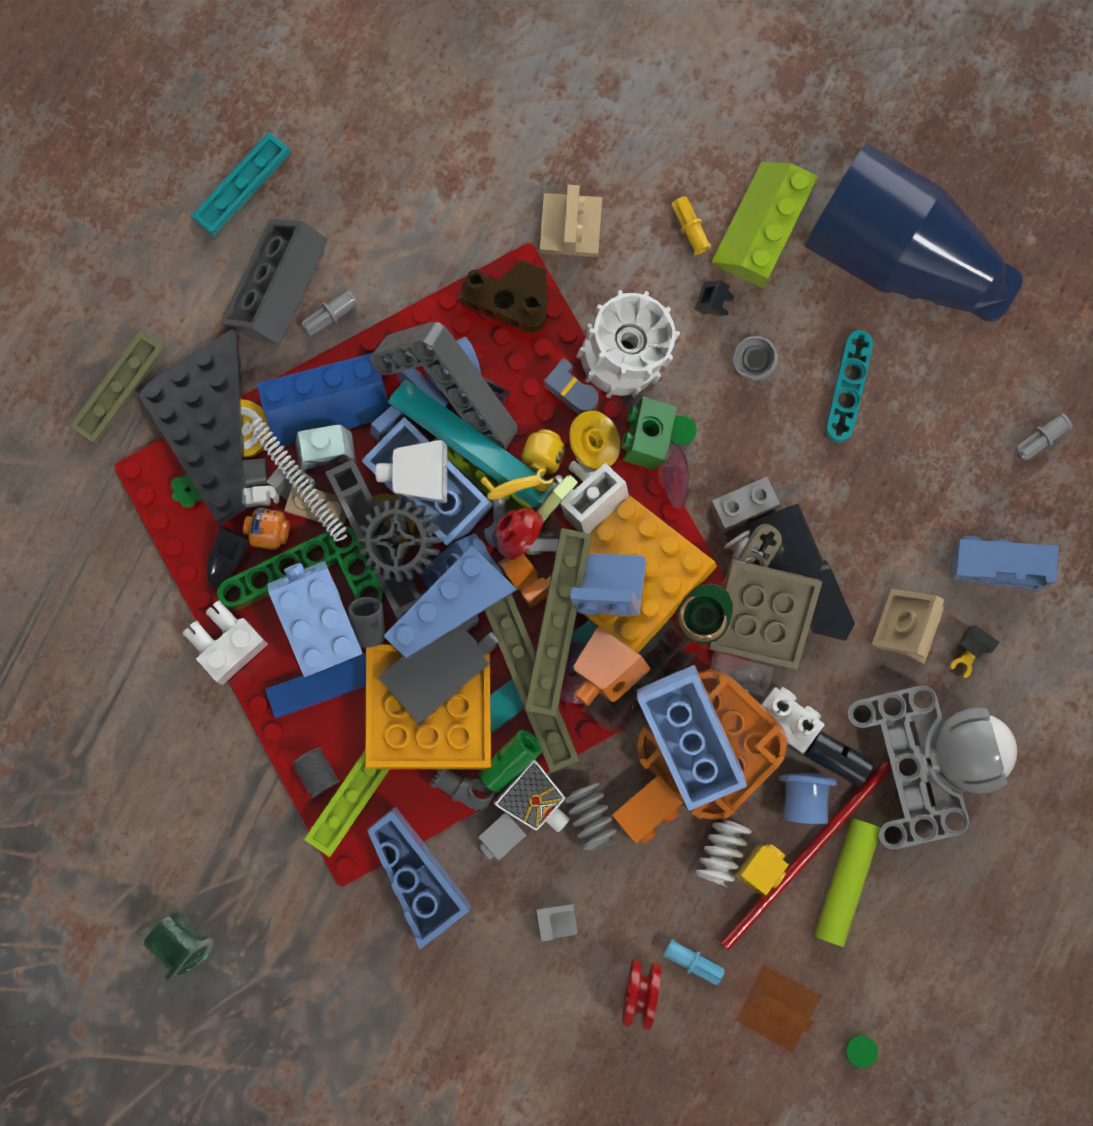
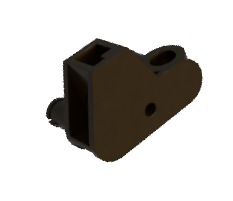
(520, 288)

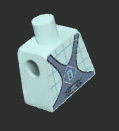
(324, 447)

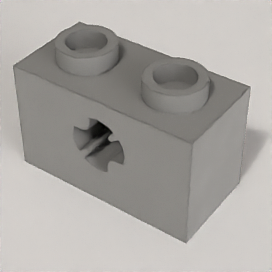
(744, 505)

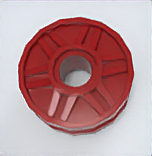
(641, 994)

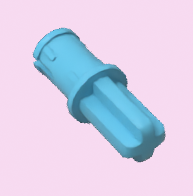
(693, 962)

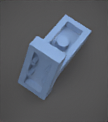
(393, 416)

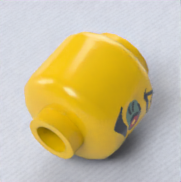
(543, 451)

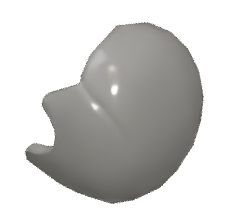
(755, 358)

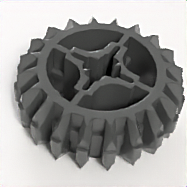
(399, 528)

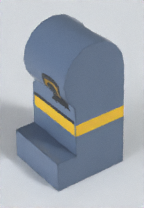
(570, 390)

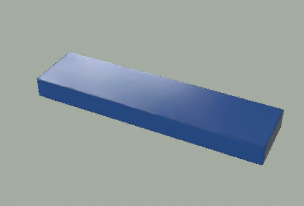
(318, 687)

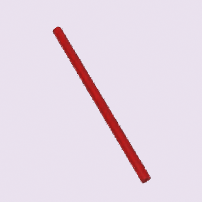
(807, 854)

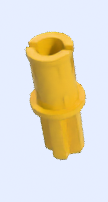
(691, 225)

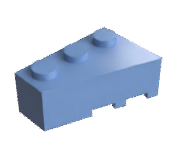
(1004, 563)

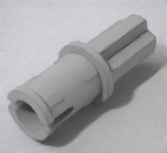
(329, 313)
(1044, 437)

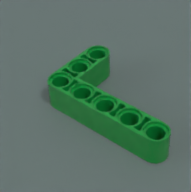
(300, 554)

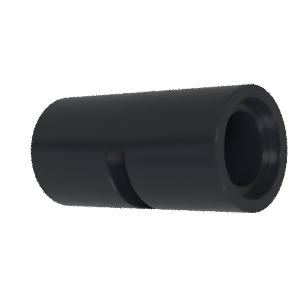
(840, 759)

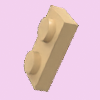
(296, 506)

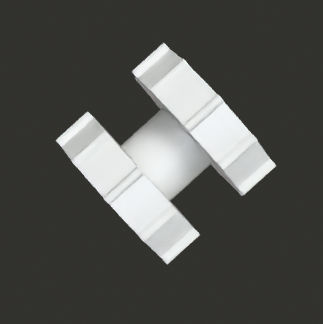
(630, 319)

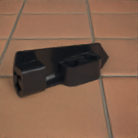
(802, 557)

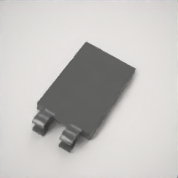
(438, 671)

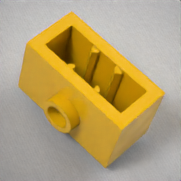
(763, 868)

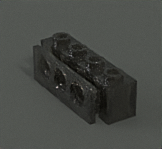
(656, 654)

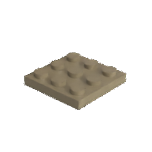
(768, 614)

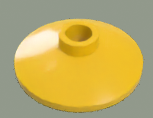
(594, 439)

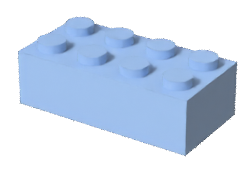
(465, 502)
(691, 737)

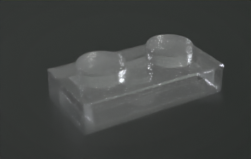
(750, 674)

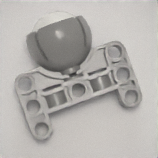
(966, 754)

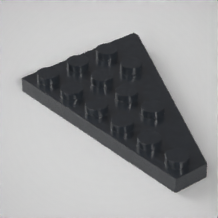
(202, 421)

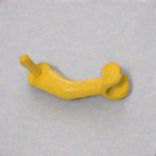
(516, 485)

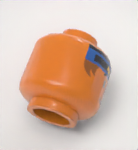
(266, 529)

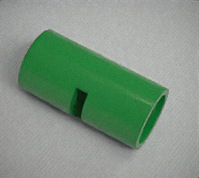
(510, 761)

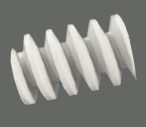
(723, 852)

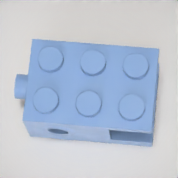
(313, 617)

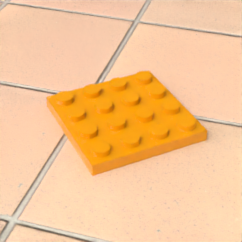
(671, 569)
(448, 739)

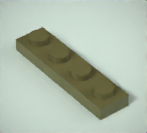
(117, 387)

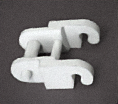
(260, 496)

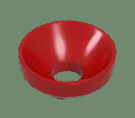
(518, 532)

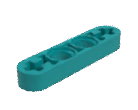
(848, 386)

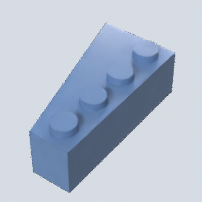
(422, 885)

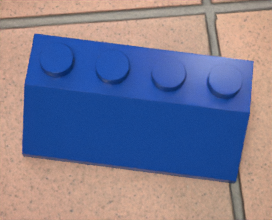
(330, 395)

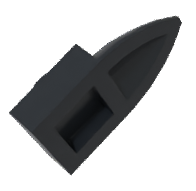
(225, 555)

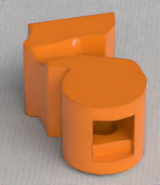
(525, 580)

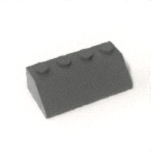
(275, 280)

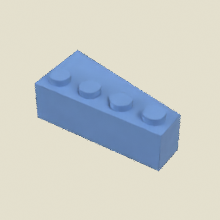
(453, 599)

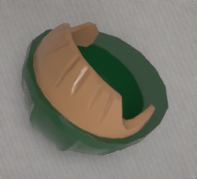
(705, 614)

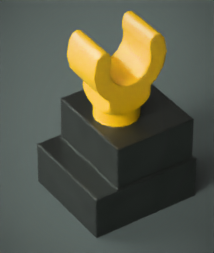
(974, 644)

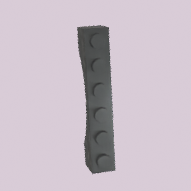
(356, 504)

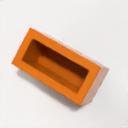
(647, 810)

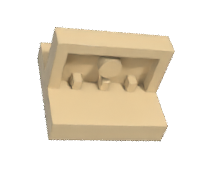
(571, 223)
(909, 624)

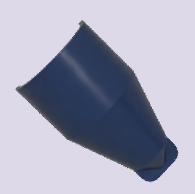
(911, 239)

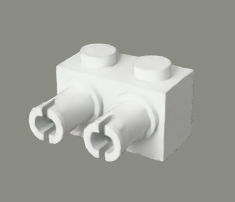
(594, 498)
(232, 650)
(798, 722)

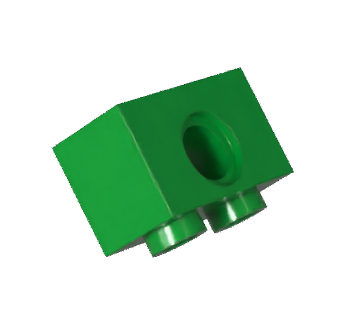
(658, 420)

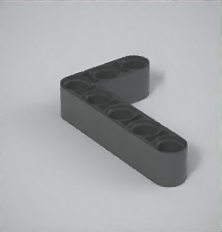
(454, 374)

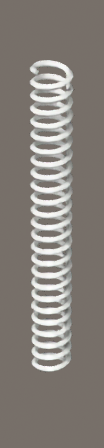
(335, 535)

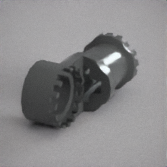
(462, 788)

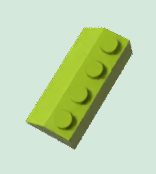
(764, 221)

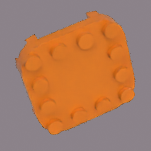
(751, 730)

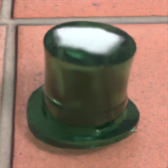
(178, 946)

